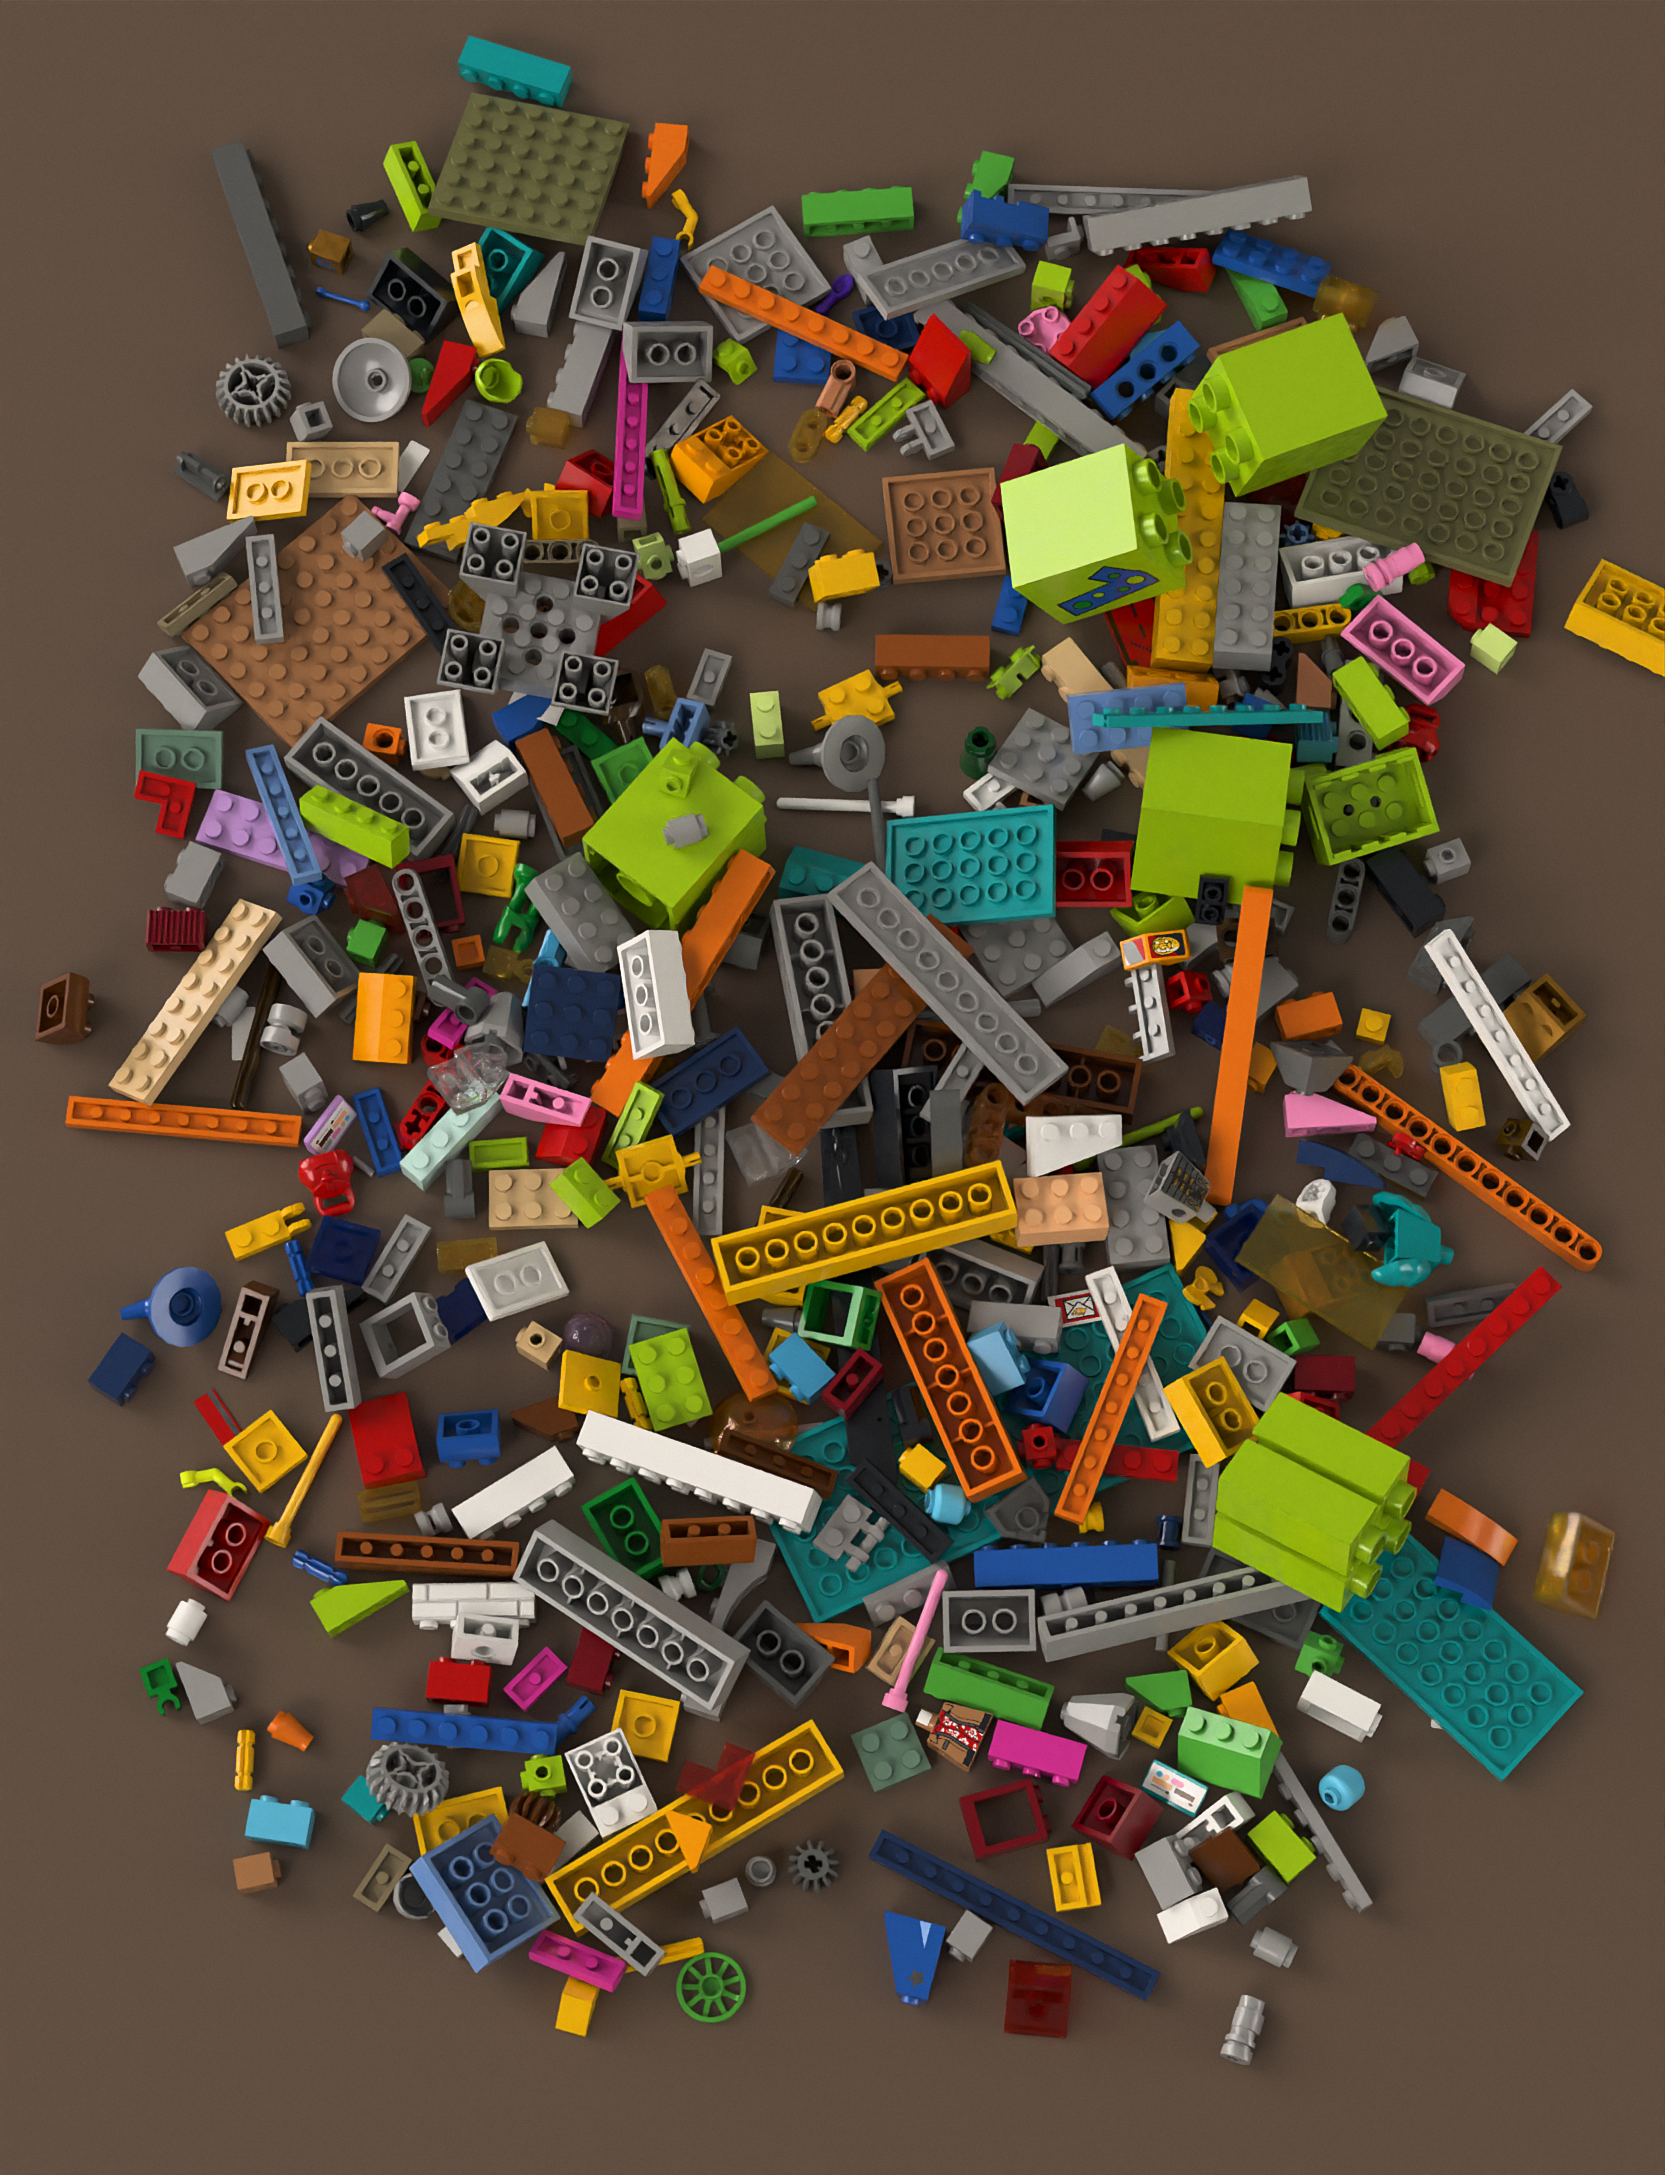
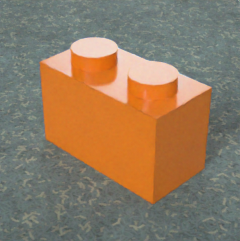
(1308, 1018)

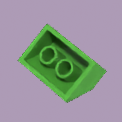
(1226, 1752)

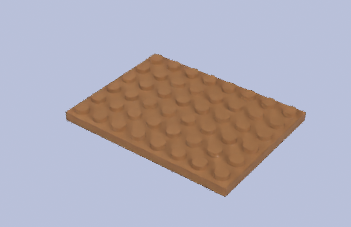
(338, 622)

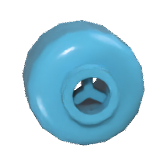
(947, 1503)
(1341, 1787)

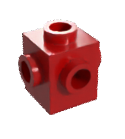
(1188, 991)
(1036, 1456)

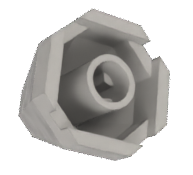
(501, 1027)
(1102, 1721)

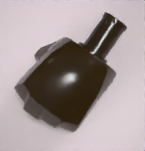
(625, 705)

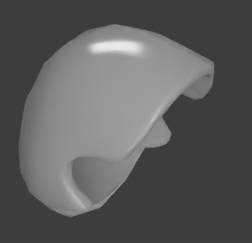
(411, 1899)

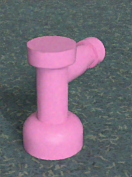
(394, 521)

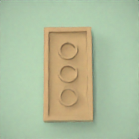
(349, 468)

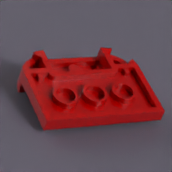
(1478, 602)

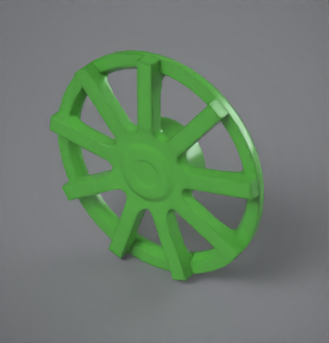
(711, 1987)

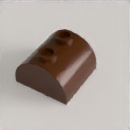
(64, 1010)

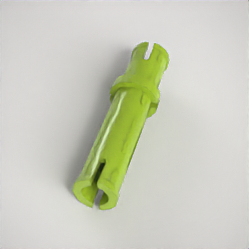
(673, 502)

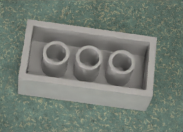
(581, 914)
(1136, 1231)

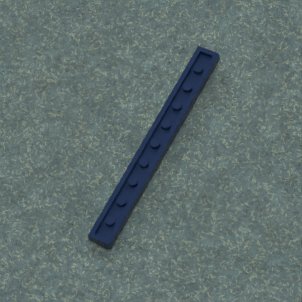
(1014, 1915)

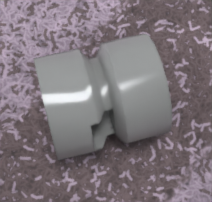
(284, 1028)
(1071, 1599)

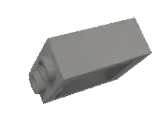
(381, 1344)

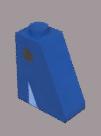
(913, 1955)

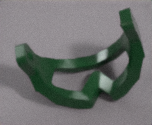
(704, 1586)

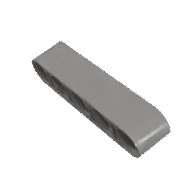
(426, 922)

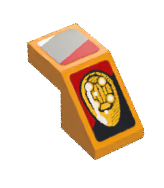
(1159, 948)

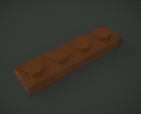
(777, 1462)

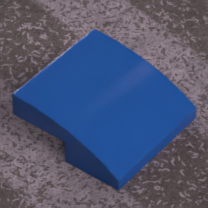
(1467, 1572)

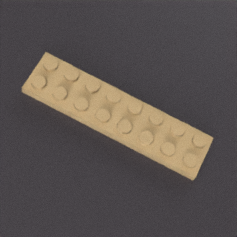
(195, 1002)

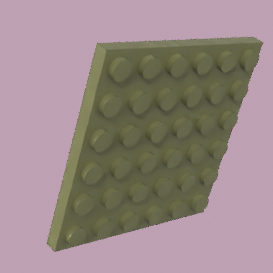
(529, 169)

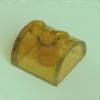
(1352, 299)

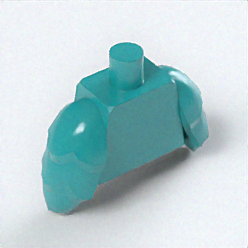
(1412, 1247)

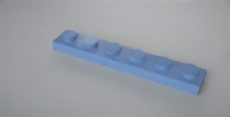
(283, 815)

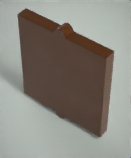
(1224, 1859)

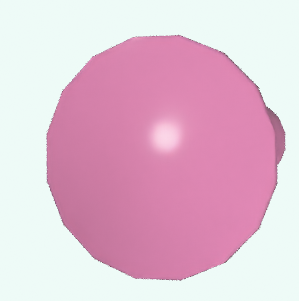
(1044, 327)

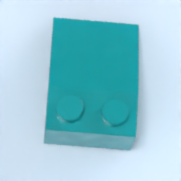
(508, 264)

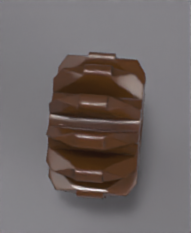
(537, 1810)

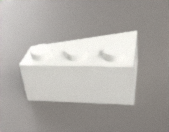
(1066, 1139)

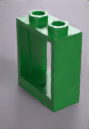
(857, 1333)

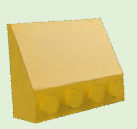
(1622, 615)

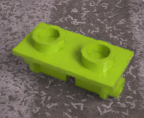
(1005, 678)

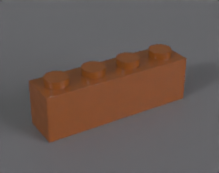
(932, 657)
(555, 786)

